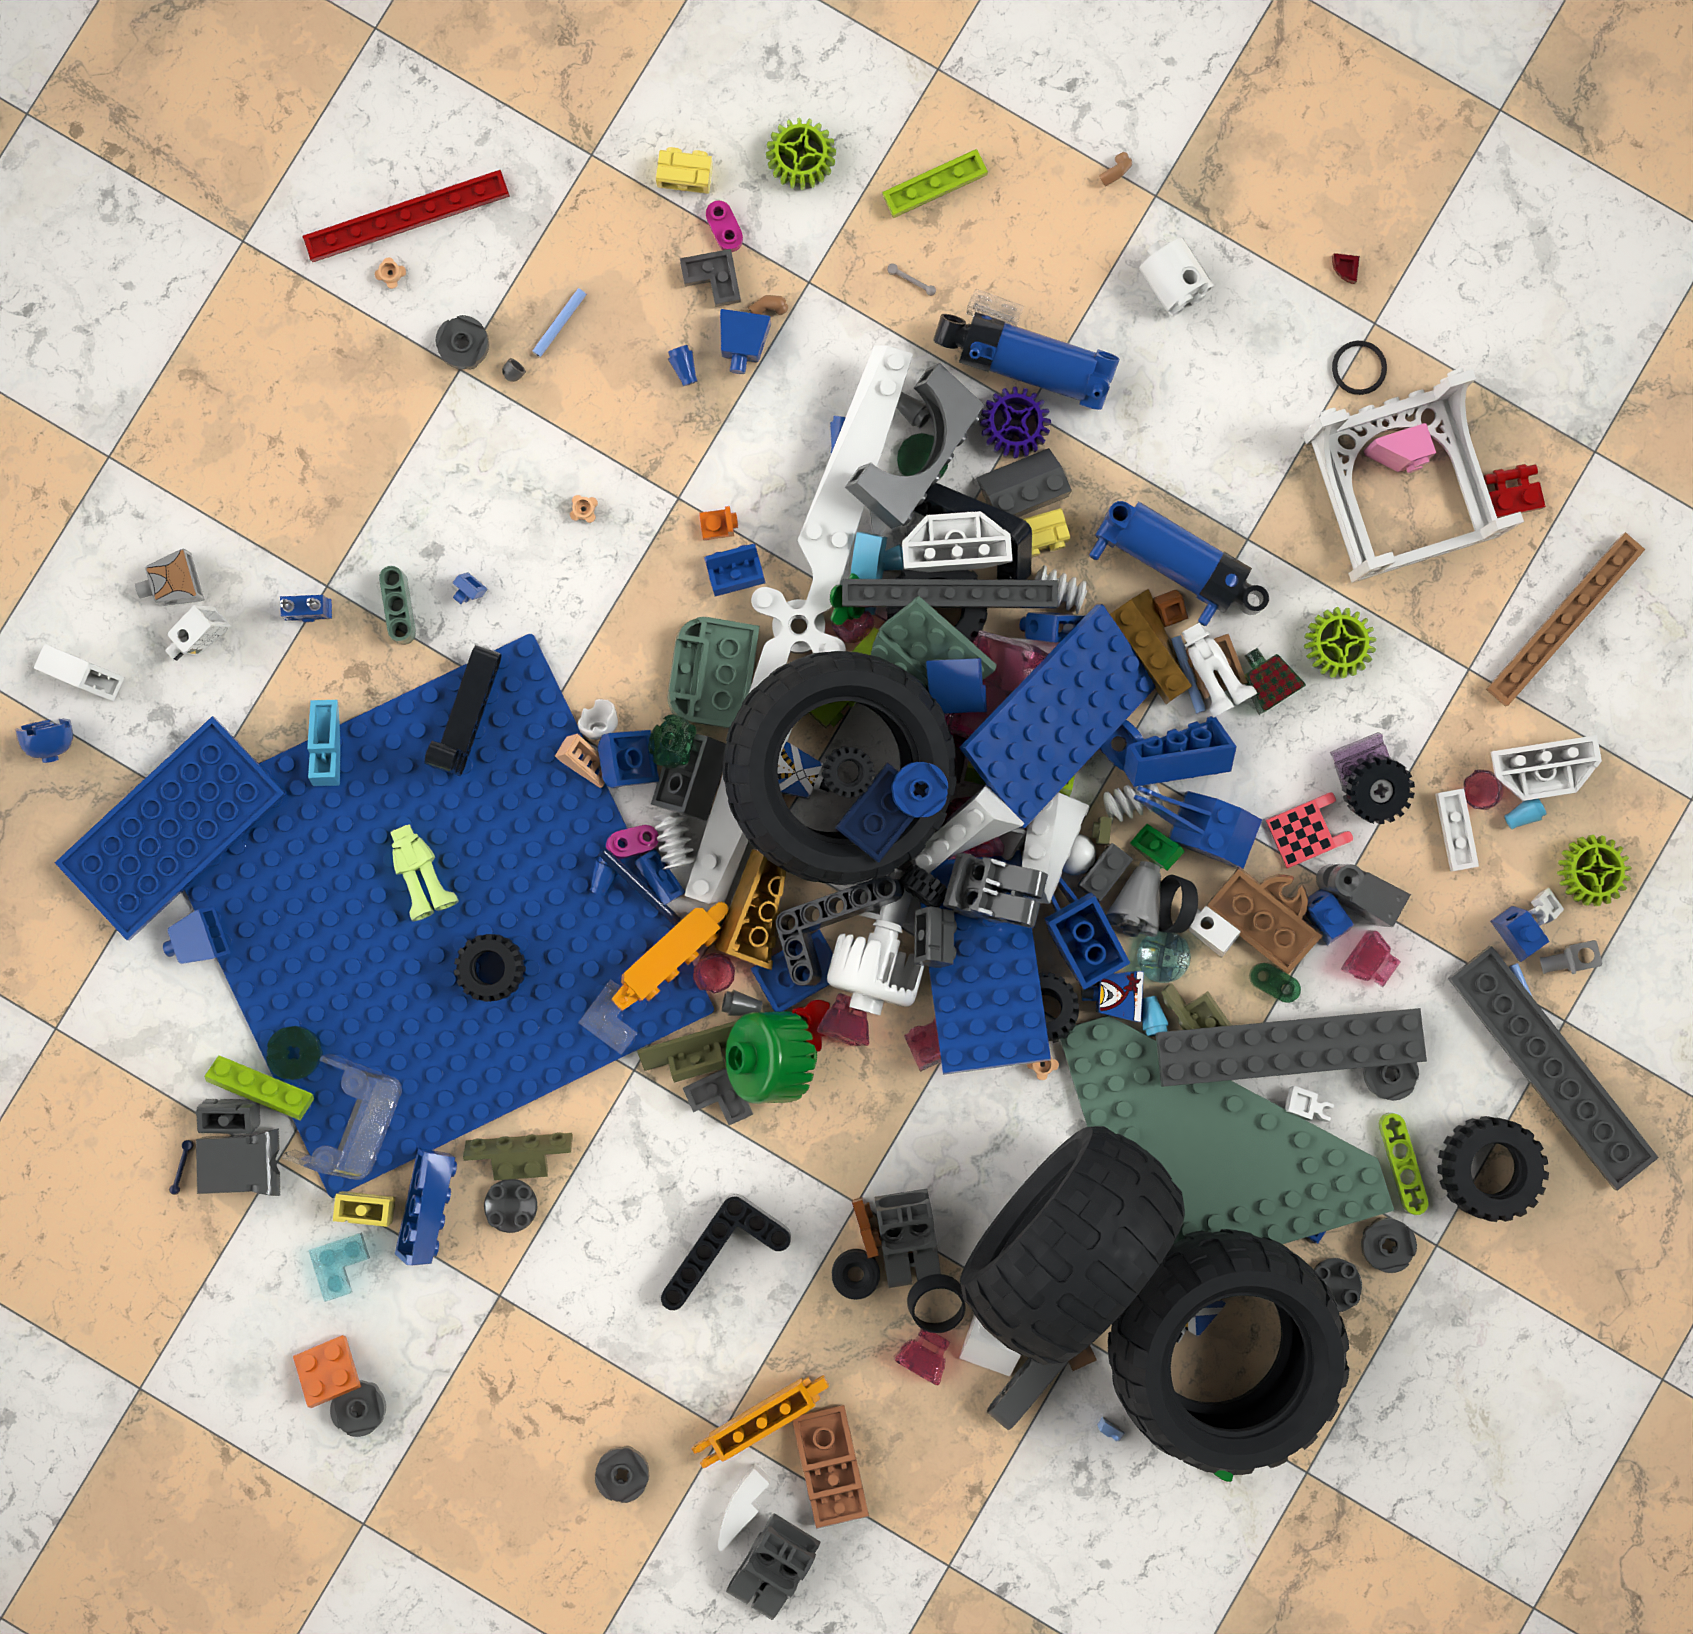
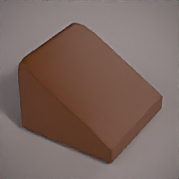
(1171, 607)

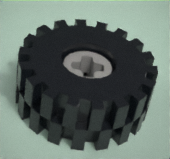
(1365, 781)

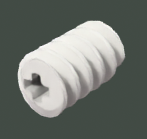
(1066, 590)
(1125, 802)
(674, 840)

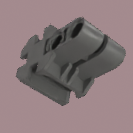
(994, 890)
(907, 1226)
(774, 1566)

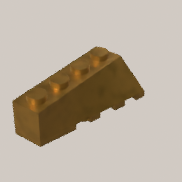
(1146, 634)
(753, 912)

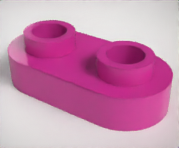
(723, 225)
(633, 841)

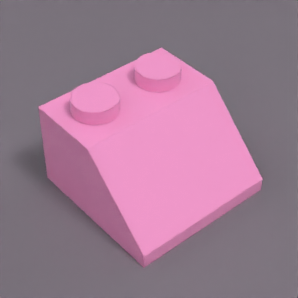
(1403, 449)

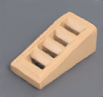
(579, 746)

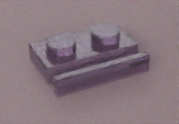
(1348, 754)

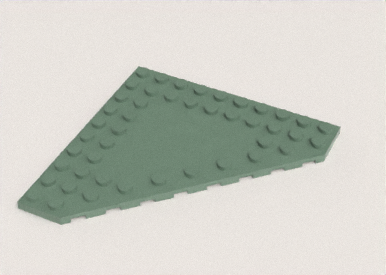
(1223, 1145)

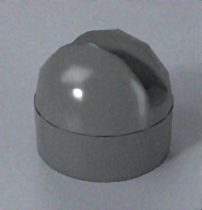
(513, 370)

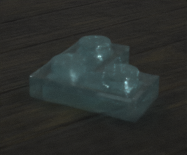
(330, 1264)

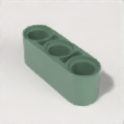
(389, 595)

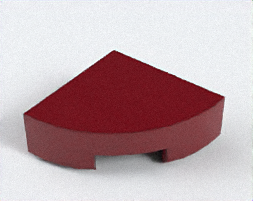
(1346, 266)

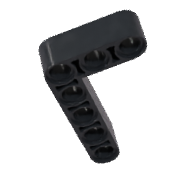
(947, 501)
(466, 713)
(828, 915)
(716, 1243)

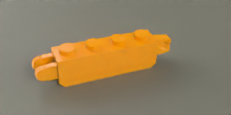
(668, 954)
(762, 1419)

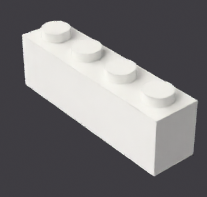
(970, 825)
(1051, 839)

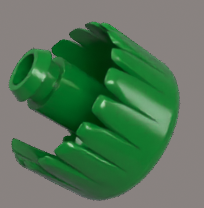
(770, 1057)

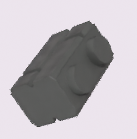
(1105, 871)
(934, 937)
(228, 1116)

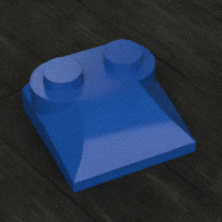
(627, 759)

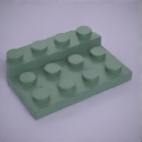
(924, 635)
(712, 670)

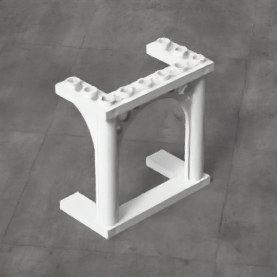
(1449, 407)

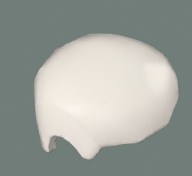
(598, 720)
(1081, 857)

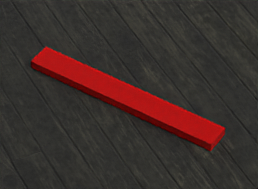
(406, 216)

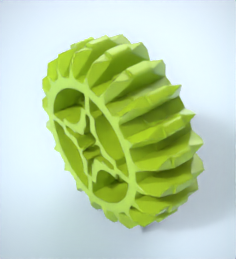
(810, 157)
(1318, 645)
(1594, 881)

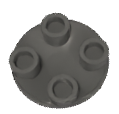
(510, 1205)
(1342, 1281)

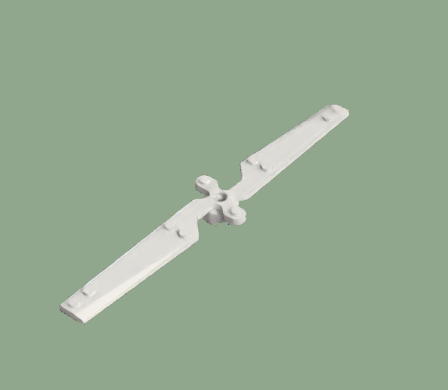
(826, 545)

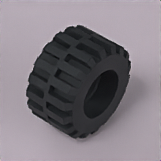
(467, 967)
(1068, 999)

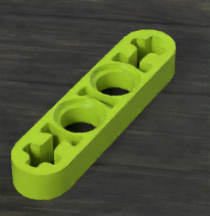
(1399, 1164)

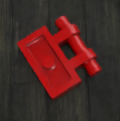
(1522, 498)

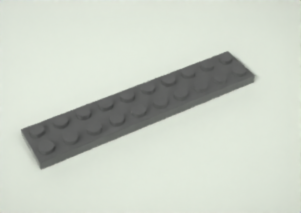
(1290, 1047)
(1553, 1068)

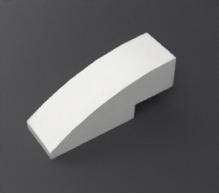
(743, 1504)

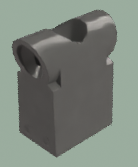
(1363, 893)
(238, 1163)

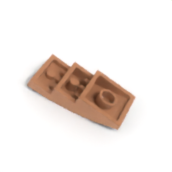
(830, 1467)

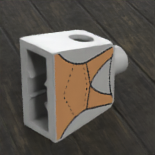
(172, 580)

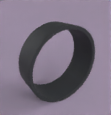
(1189, 904)
(929, 1283)

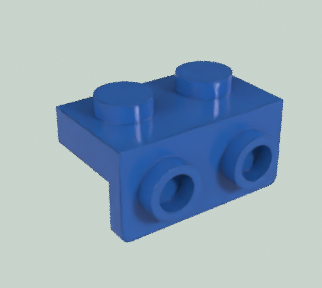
(734, 569)

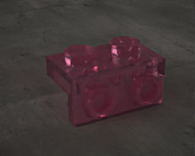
(924, 1045)

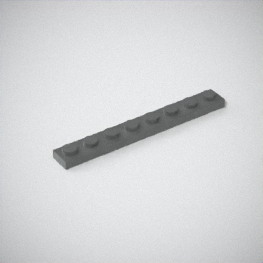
(950, 593)

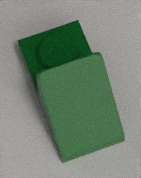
(1157, 847)

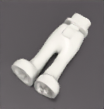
(1206, 658)

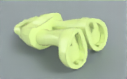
(413, 855)

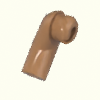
(1123, 165)
(771, 302)

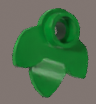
(841, 613)

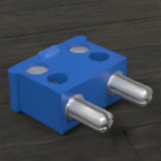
(305, 608)

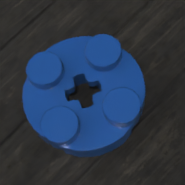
(920, 773)

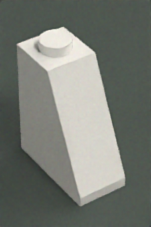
(79, 672)

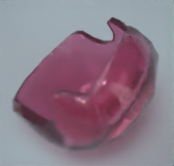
(856, 629)
(1483, 789)
(714, 972)

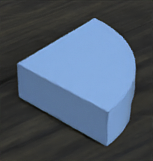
(1110, 1430)

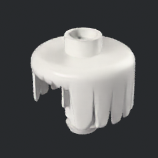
(875, 969)

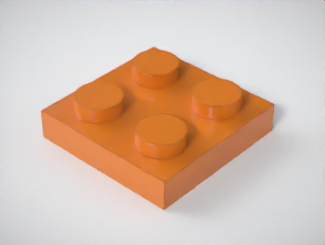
(326, 1371)

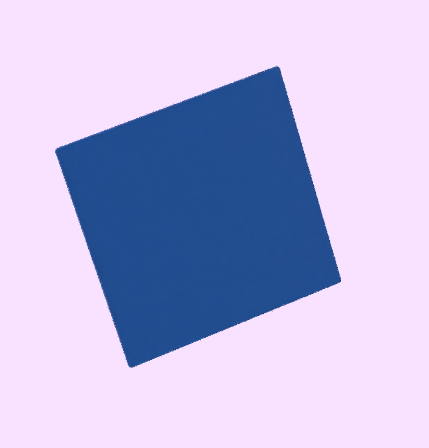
(330, 939)

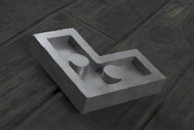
(714, 268)
(718, 1088)

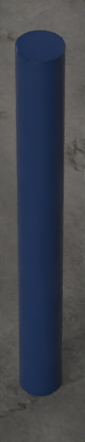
(639, 886)

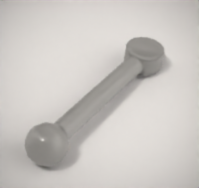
(893, 269)

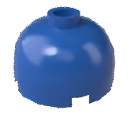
(45, 739)

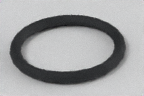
(1359, 391)

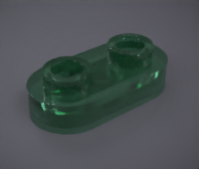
(1274, 982)

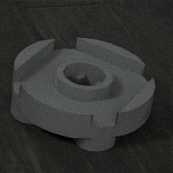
(455, 329)
(1392, 1090)
(1401, 1254)
(371, 1417)
(620, 1490)

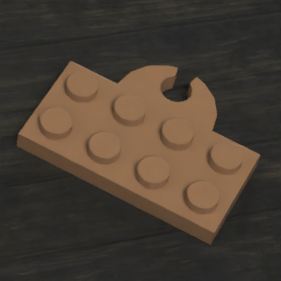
(1267, 917)

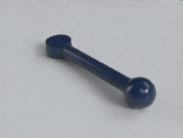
(186, 1145)

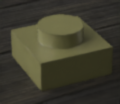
(1102, 830)

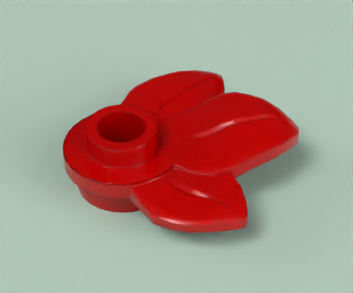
(814, 1013)

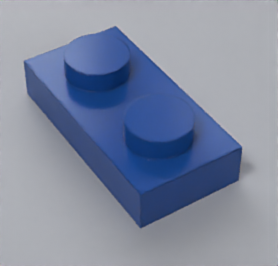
(661, 881)

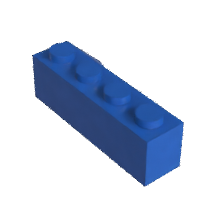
(1181, 754)
(425, 1207)

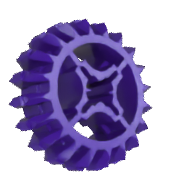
(1008, 413)

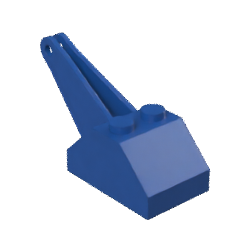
(1207, 825)
(1085, 938)

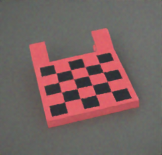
(1303, 832)

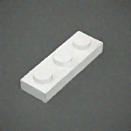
(1457, 830)

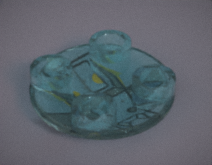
(1164, 957)

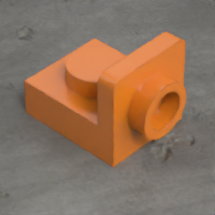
(718, 523)

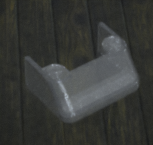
(375, 1105)

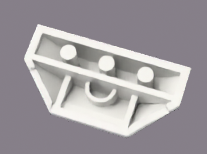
(956, 543)
(1547, 767)

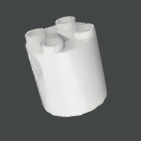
(1175, 275)

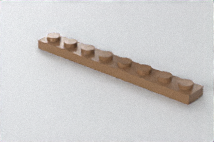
(1565, 619)

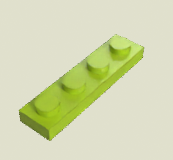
(935, 183)
(259, 1087)

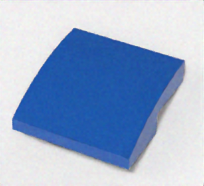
(957, 685)

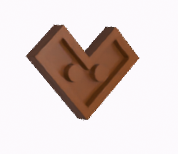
(870, 1236)

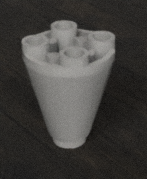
(1139, 902)

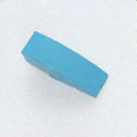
(868, 558)
(324, 743)

